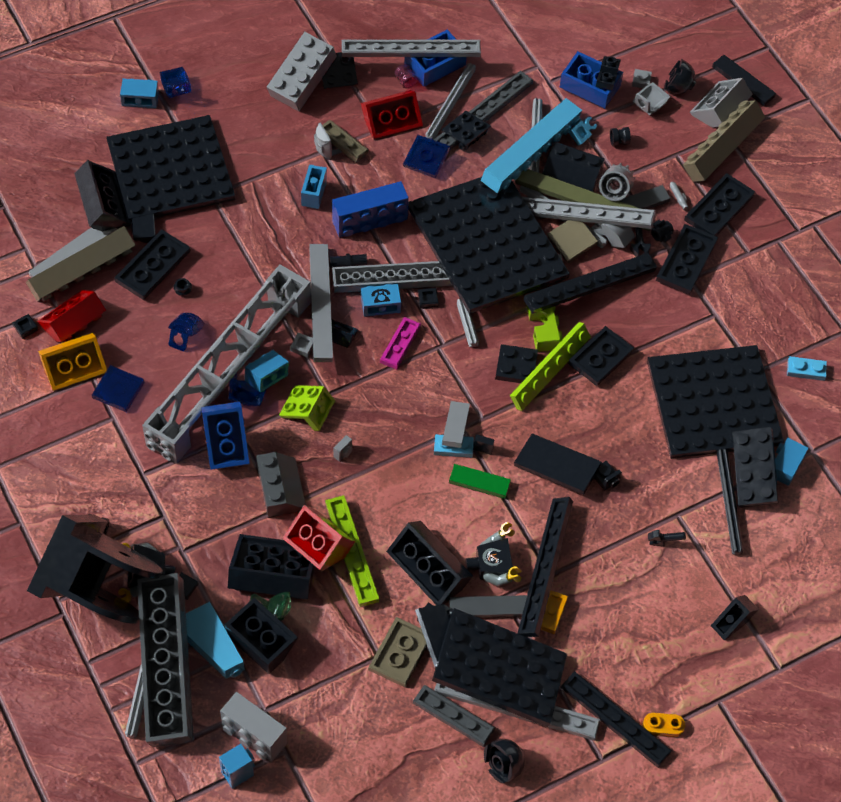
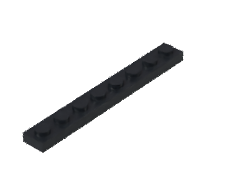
(590, 283)
(545, 567)

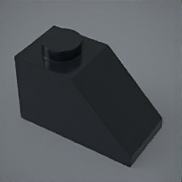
(734, 616)

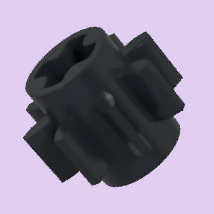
(662, 230)

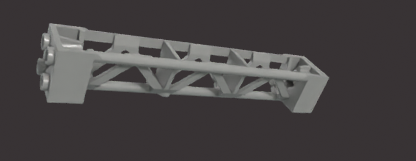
(286, 294)

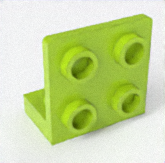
(308, 403)

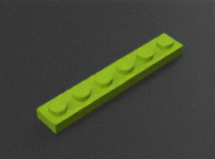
(550, 366)
(355, 559)

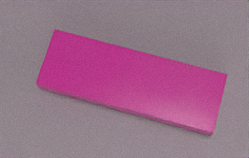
(400, 343)

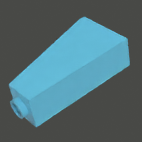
(212, 641)

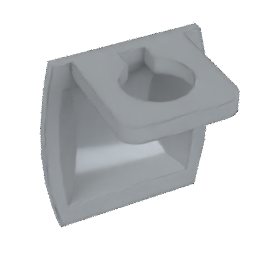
(651, 98)
(323, 143)

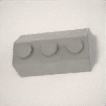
(721, 101)

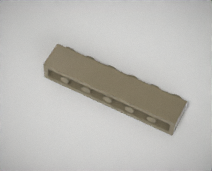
(723, 140)
(81, 263)

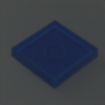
(426, 156)
(118, 388)

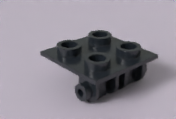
(340, 73)
(466, 129)

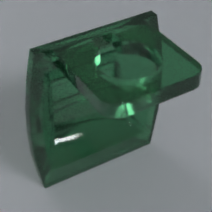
(277, 605)

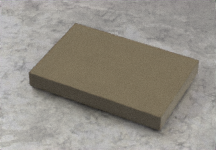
(399, 652)

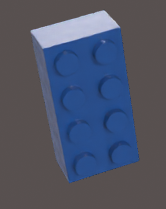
(370, 209)

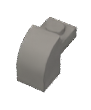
(617, 235)

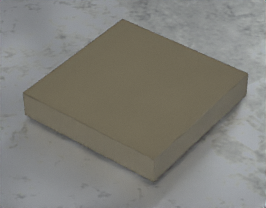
(572, 239)

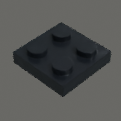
(515, 363)

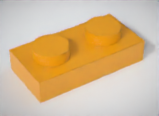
(553, 611)

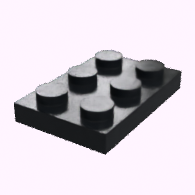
(601, 356)

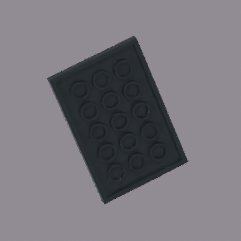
(500, 667)

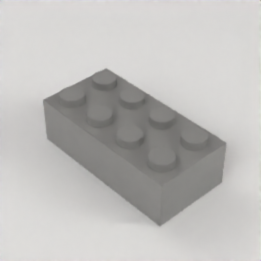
(301, 71)

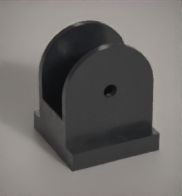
(79, 562)

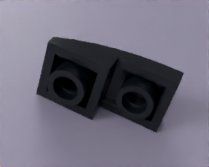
(608, 73)

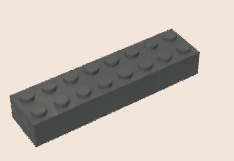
(165, 661)

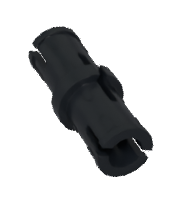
(348, 260)

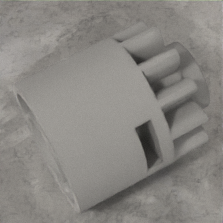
(616, 182)

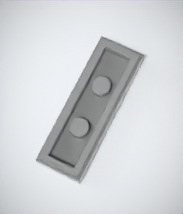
(456, 424)

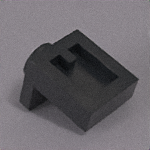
(607, 476)

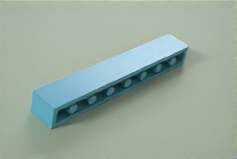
(531, 146)

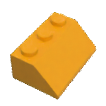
(73, 361)

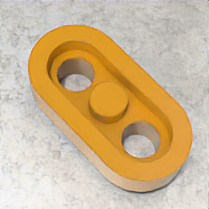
(664, 725)

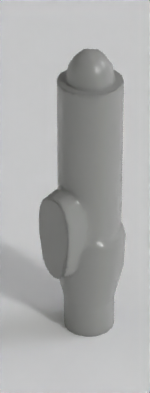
(681, 198)

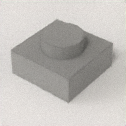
(641, 78)
(302, 345)
(343, 448)

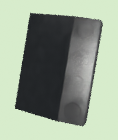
(269, 567)

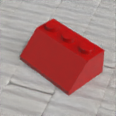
(392, 114)
(72, 315)
(318, 539)

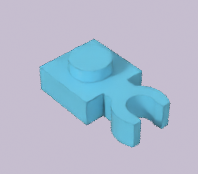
(581, 131)

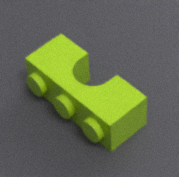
(546, 336)

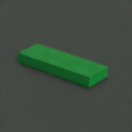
(479, 481)

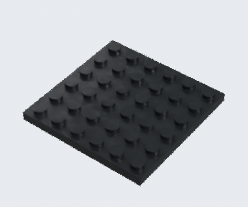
(170, 168)
(710, 397)

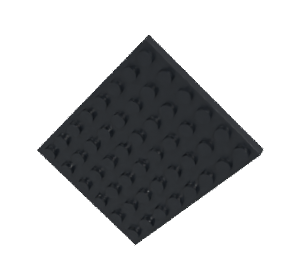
(487, 243)

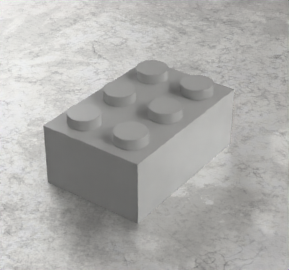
(253, 727)

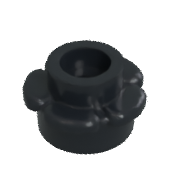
(180, 283)

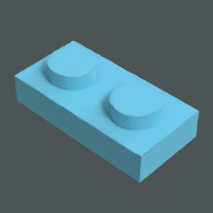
(806, 368)
(465, 451)

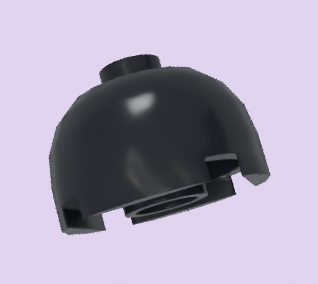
(680, 78)
(505, 759)

